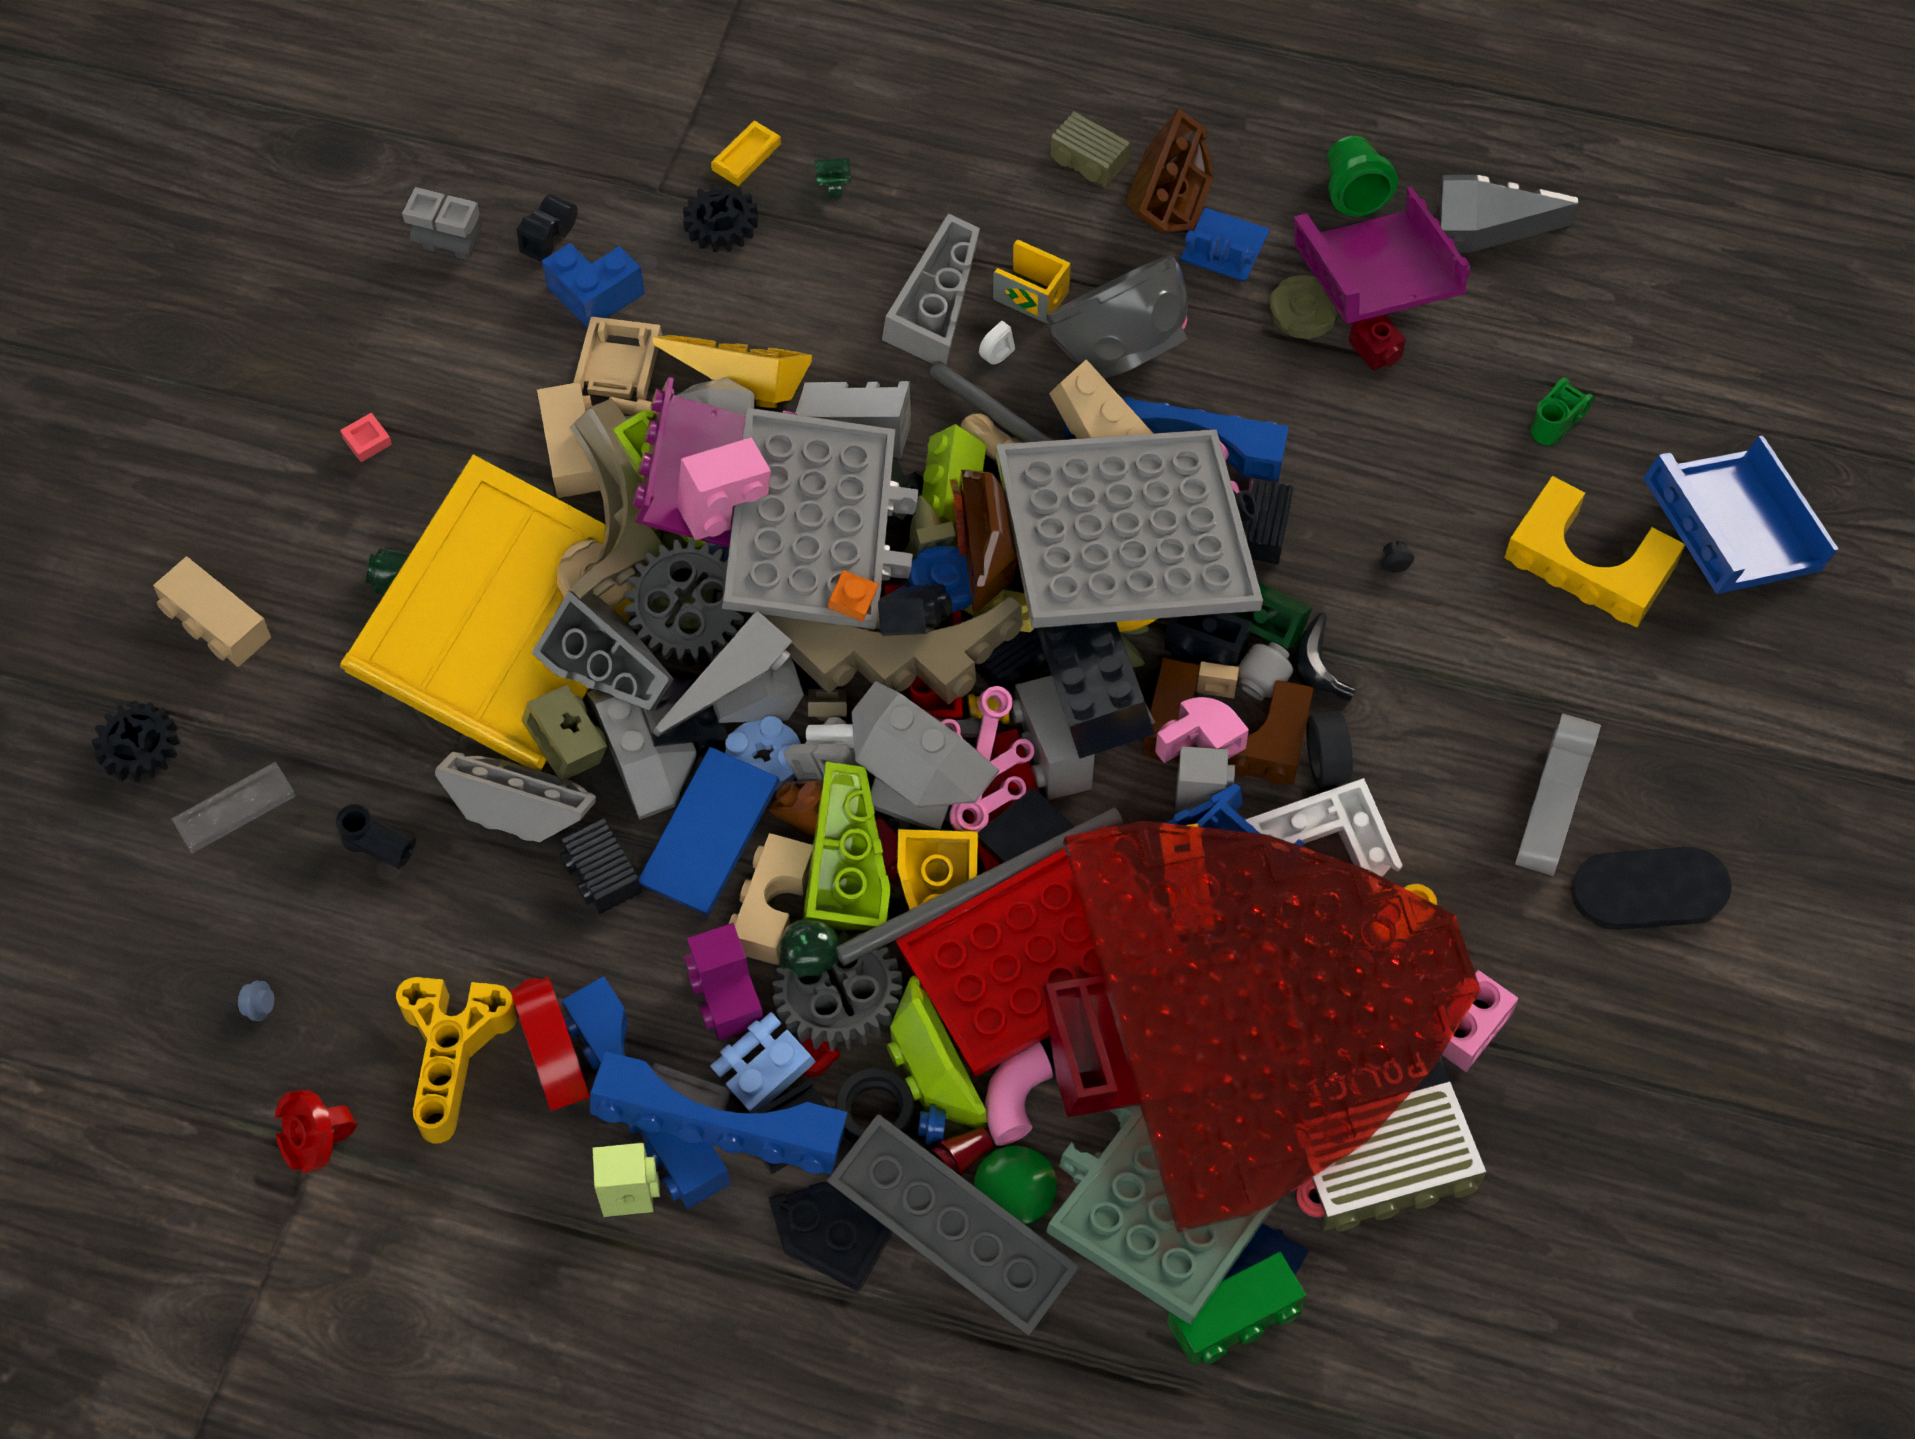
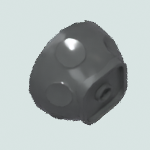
(1124, 319)

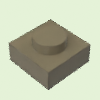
(826, 705)

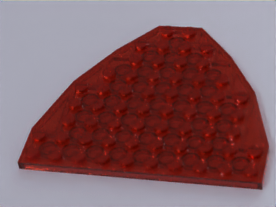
(1263, 1002)

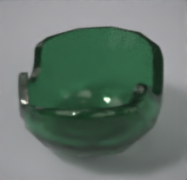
(808, 947)

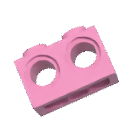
(1481, 1024)

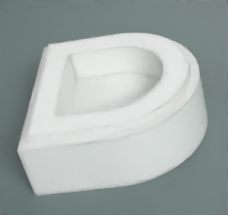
(997, 344)

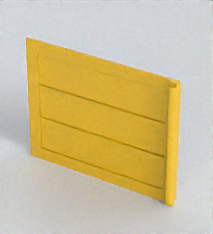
(473, 607)

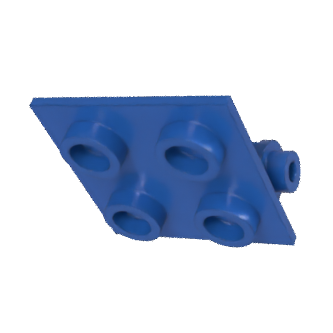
(1224, 244)

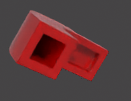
(549, 1043)

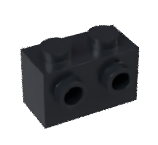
(1208, 638)

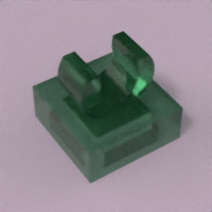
(833, 173)

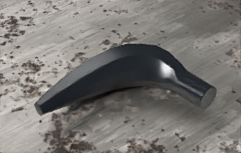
(1311, 664)

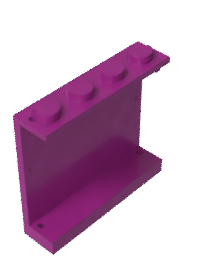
(1383, 261)
(679, 431)

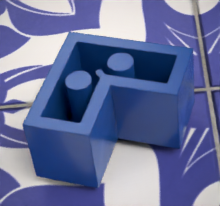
(596, 287)

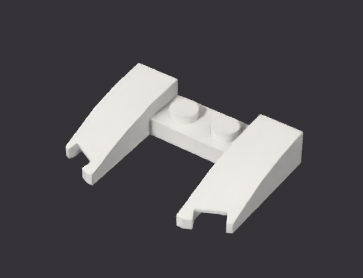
(1341, 810)

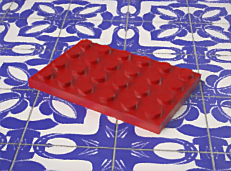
(994, 956)

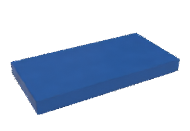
(709, 831)

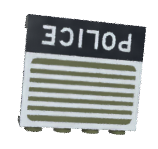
(1407, 1162)

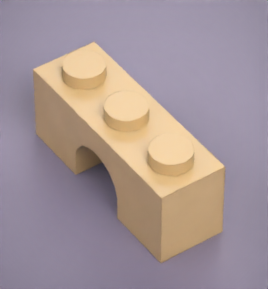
(779, 868)

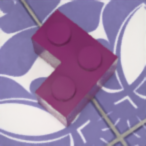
(721, 974)

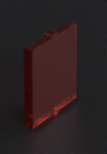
(958, 517)

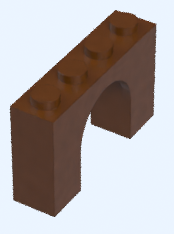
(1269, 752)

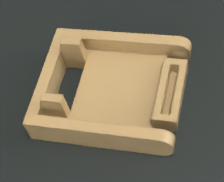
(615, 367)

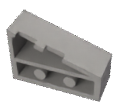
(867, 406)
(1046, 727)

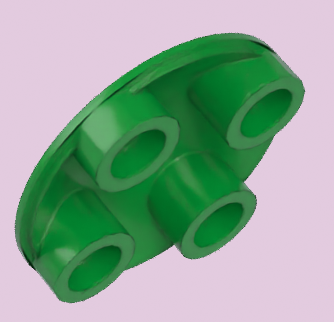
(1018, 1182)

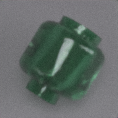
(384, 568)

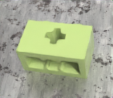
(625, 1179)

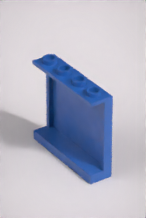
(1741, 517)

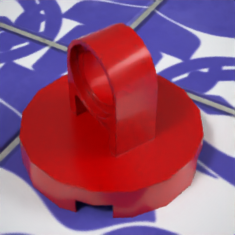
(310, 1130)

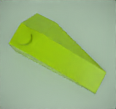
(847, 865)

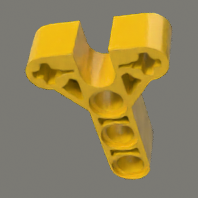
(425, 1005)

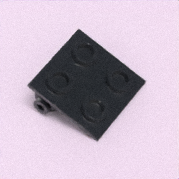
(700, 729)

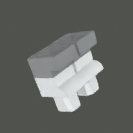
(824, 744)

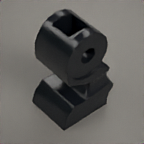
(537, 228)

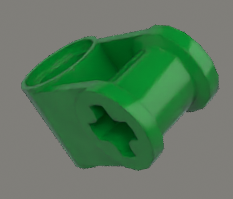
(1559, 412)

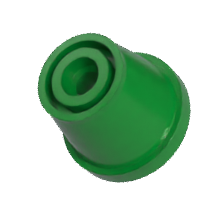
(1359, 177)

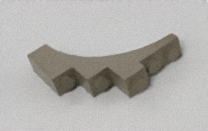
(623, 539)
(940, 658)

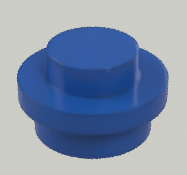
(931, 1125)

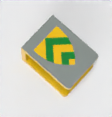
(1027, 296)

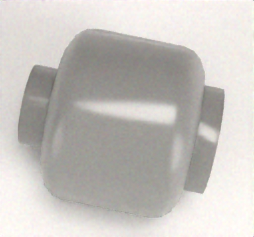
(1262, 668)

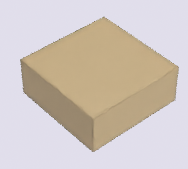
(1217, 679)

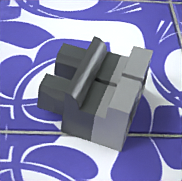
(443, 222)

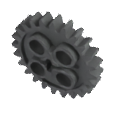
(657, 582)
(804, 1004)

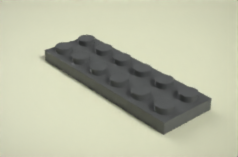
(953, 1225)

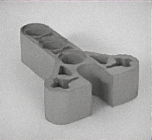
(1557, 794)

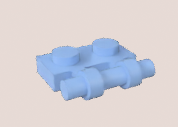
(767, 1073)

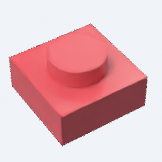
(366, 437)

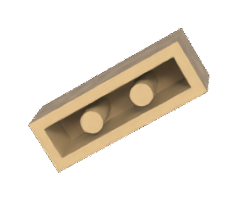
(568, 461)
(211, 612)

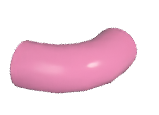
(1008, 1093)

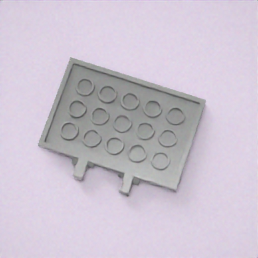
(818, 519)

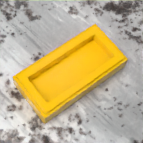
(746, 153)

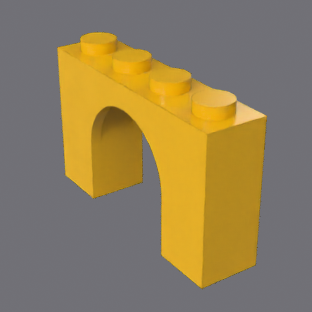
(1620, 590)

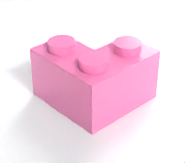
(716, 482)

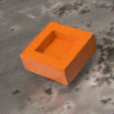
(853, 595)

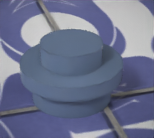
(256, 1000)

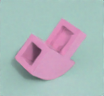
(1204, 724)

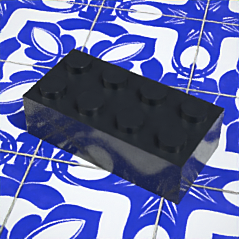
(1095, 686)

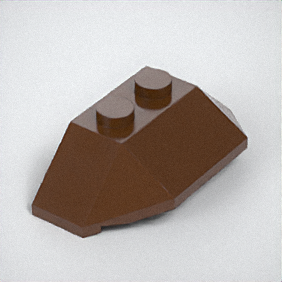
(1173, 176)
(988, 536)

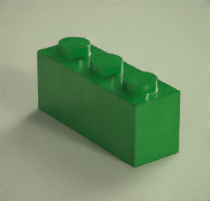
(1241, 1310)

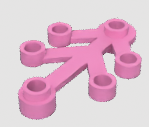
(1006, 760)

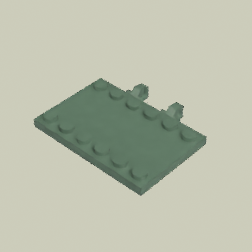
(1127, 1228)

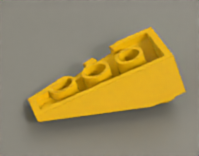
(769, 373)
(934, 862)

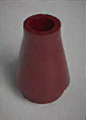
(963, 1150)

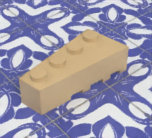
(1093, 406)

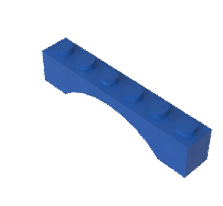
(1253, 446)
(601, 1023)
(797, 1136)

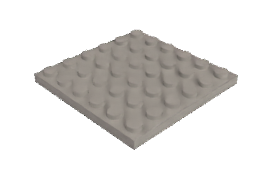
(1126, 528)

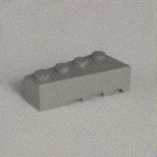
(931, 300)

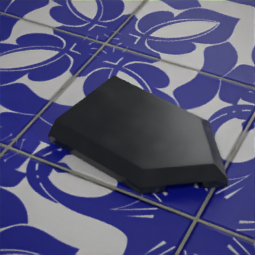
(829, 1233)

